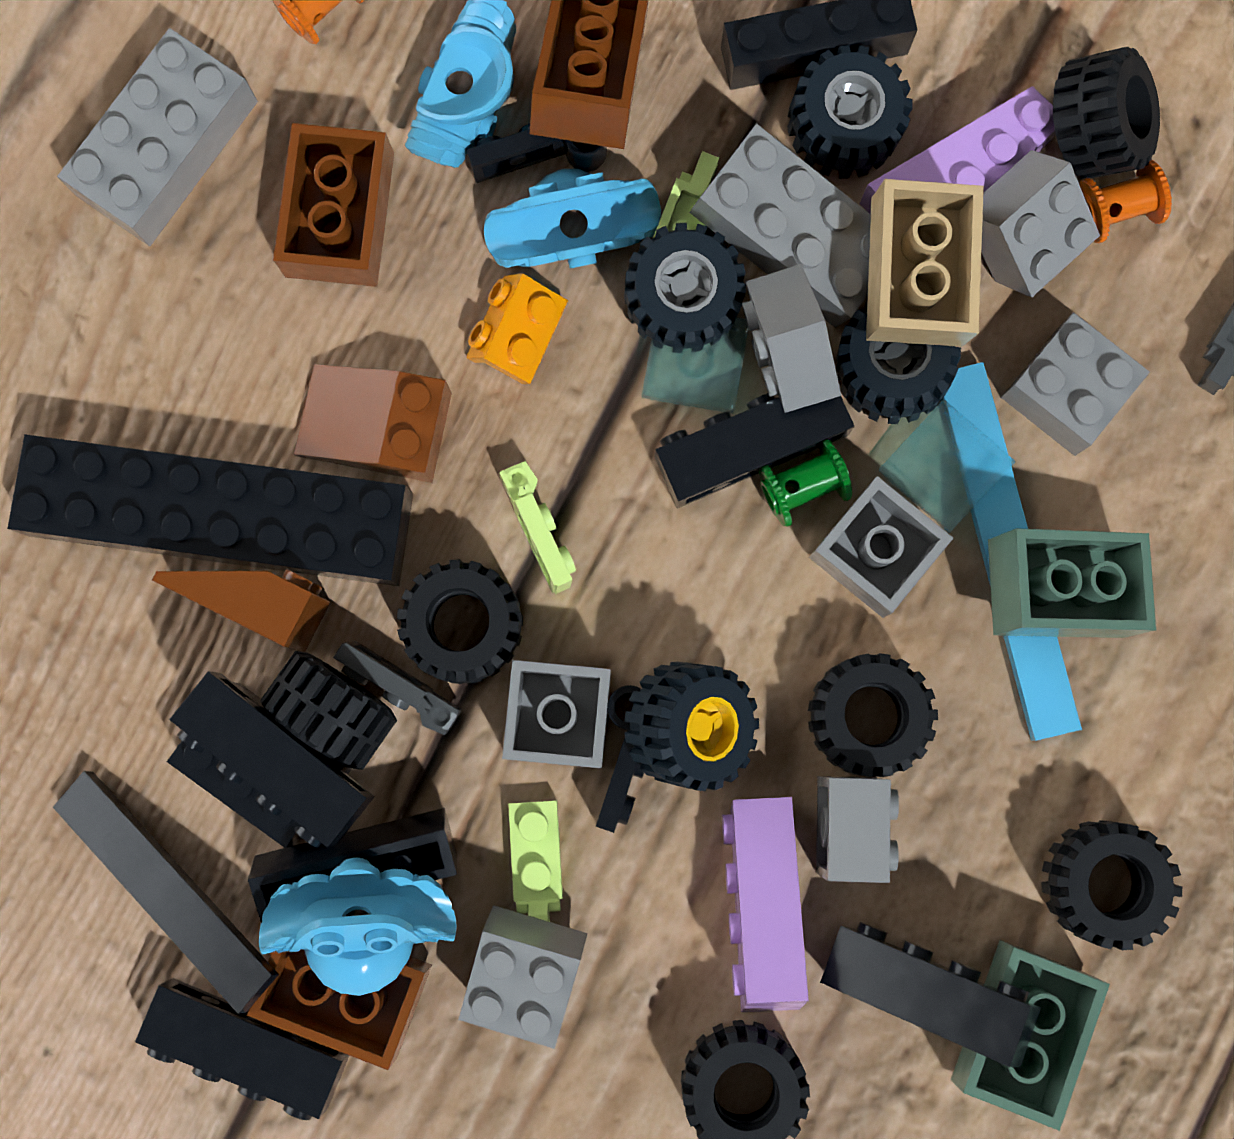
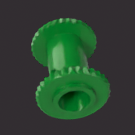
(808, 479)

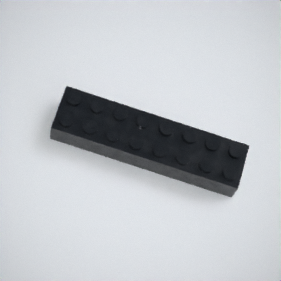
(211, 510)

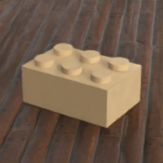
(925, 263)

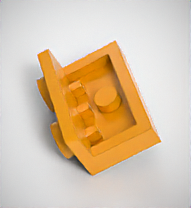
(516, 327)

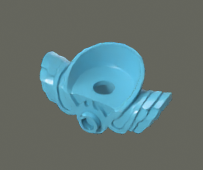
(456, 122)
(530, 230)
(361, 950)

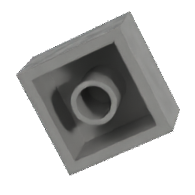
(1034, 223)
(791, 339)
(1075, 384)
(881, 547)
(557, 714)
(856, 829)
(522, 976)

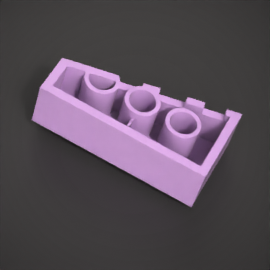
(981, 149)
(767, 905)

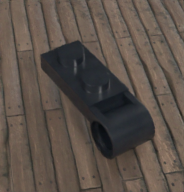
(499, 156)
(617, 804)

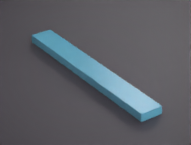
(1034, 659)

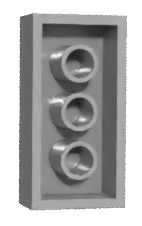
(159, 137)
(789, 216)

